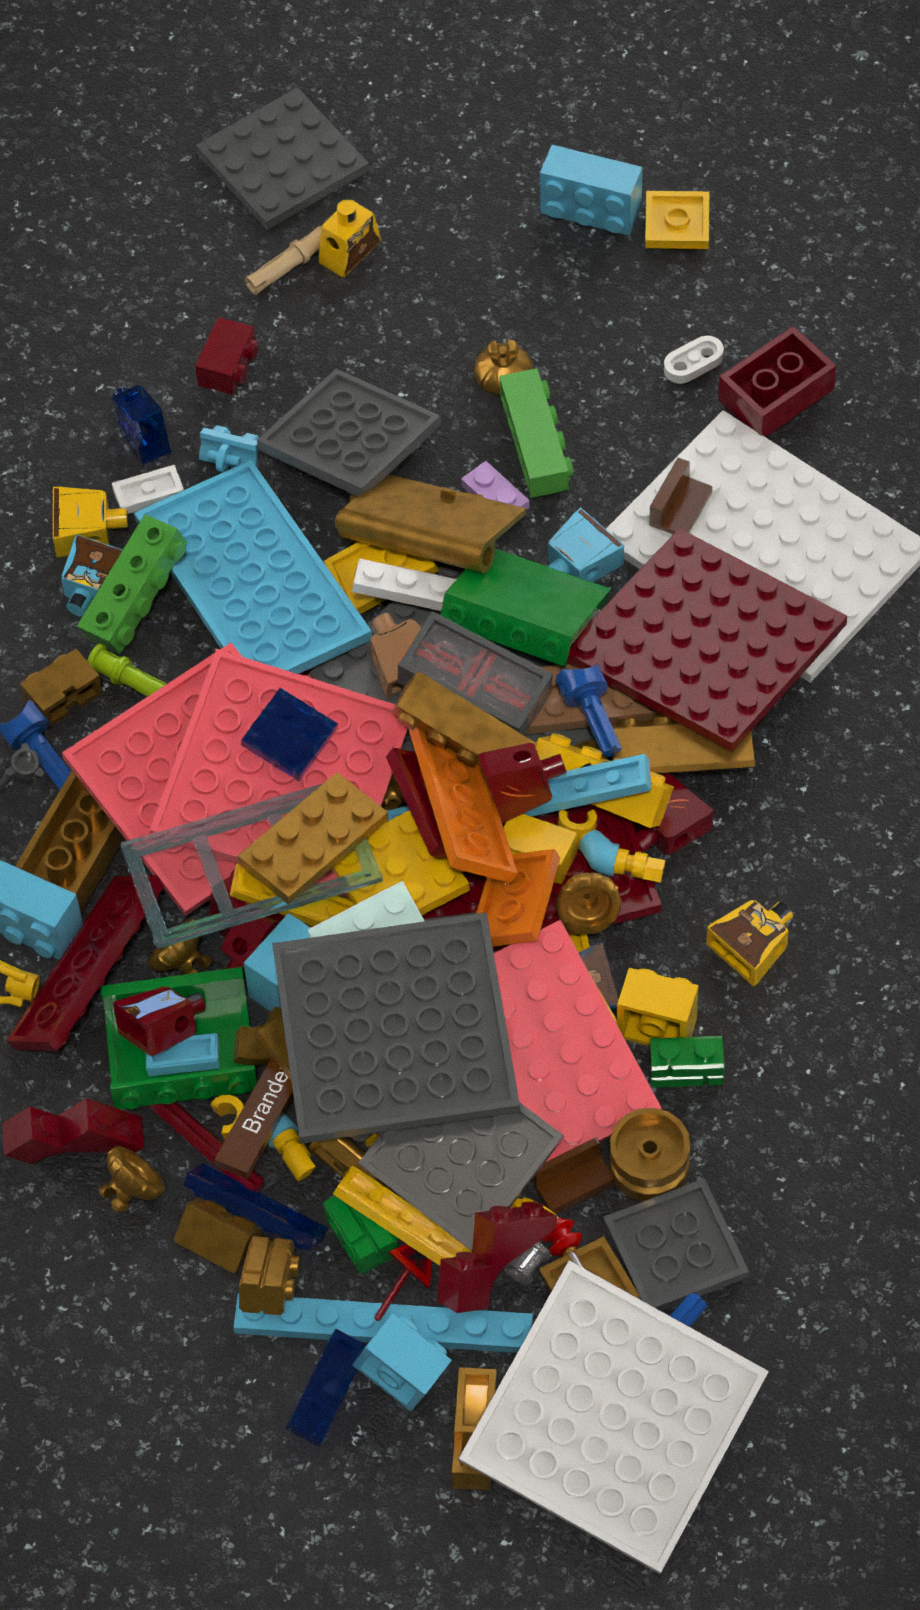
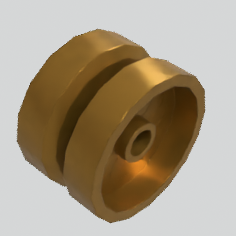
(649, 1153)

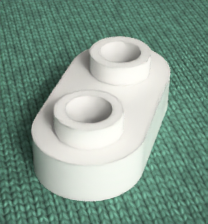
(691, 360)

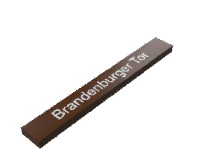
(256, 1122)

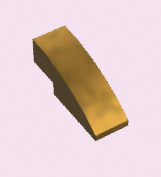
(474, 1394)

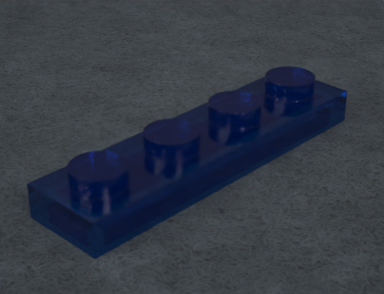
(255, 1206)

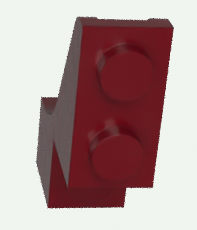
(82, 1128)
(497, 1240)

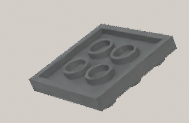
(676, 1246)

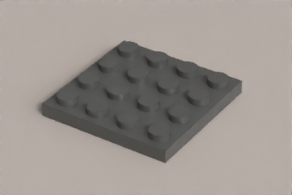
(282, 158)
(349, 433)
(463, 1165)

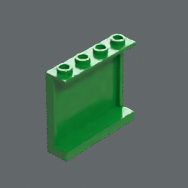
(524, 606)
(224, 1013)

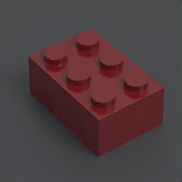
(777, 382)

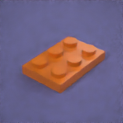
(519, 907)

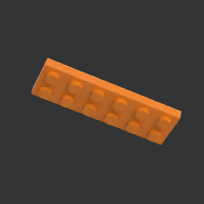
(464, 812)

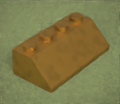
(452, 720)
(676, 747)

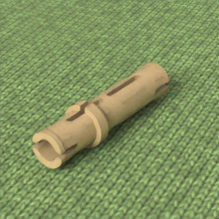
(297, 253)

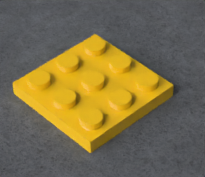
(405, 858)

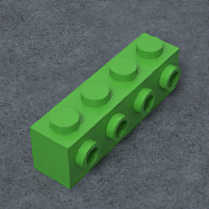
(534, 432)
(132, 584)

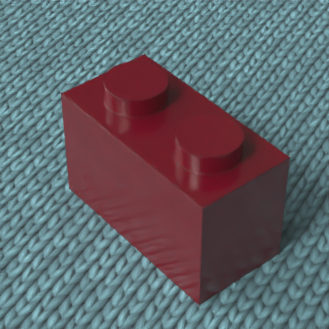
(226, 356)

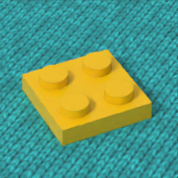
(677, 219)

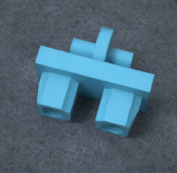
(227, 449)

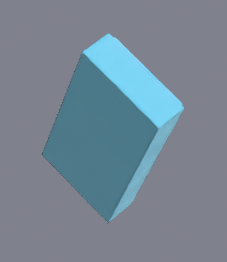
(190, 1055)

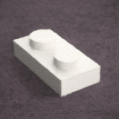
(147, 489)

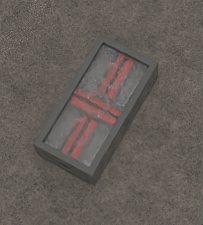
(477, 671)

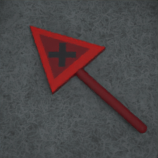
(414, 1263)

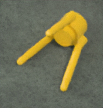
(20, 984)

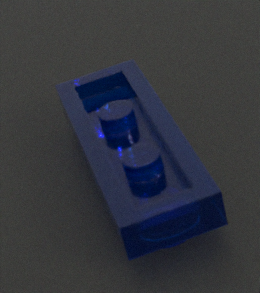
(325, 1388)

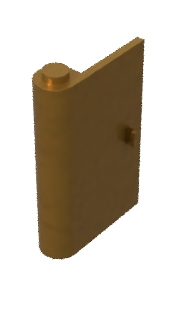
(428, 522)

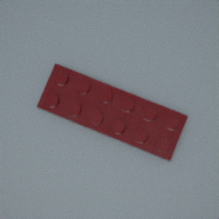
(82, 967)

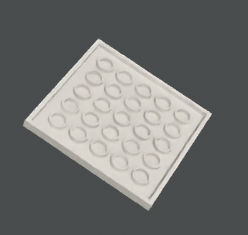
(613, 1416)

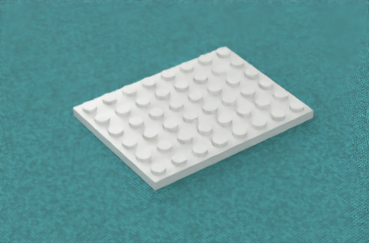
(785, 523)

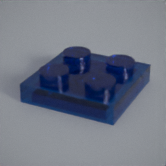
(289, 734)

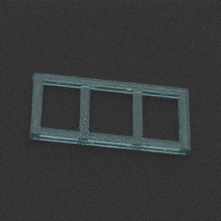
(228, 917)

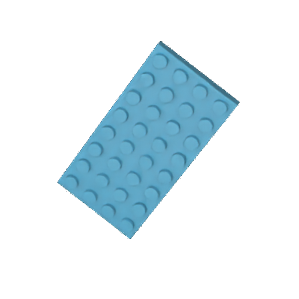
(257, 574)

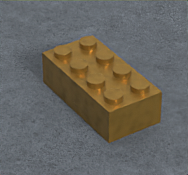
(72, 842)

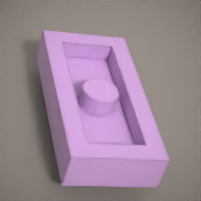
(493, 486)

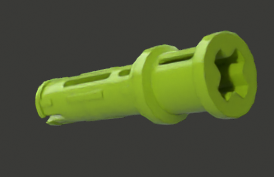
(122, 671)

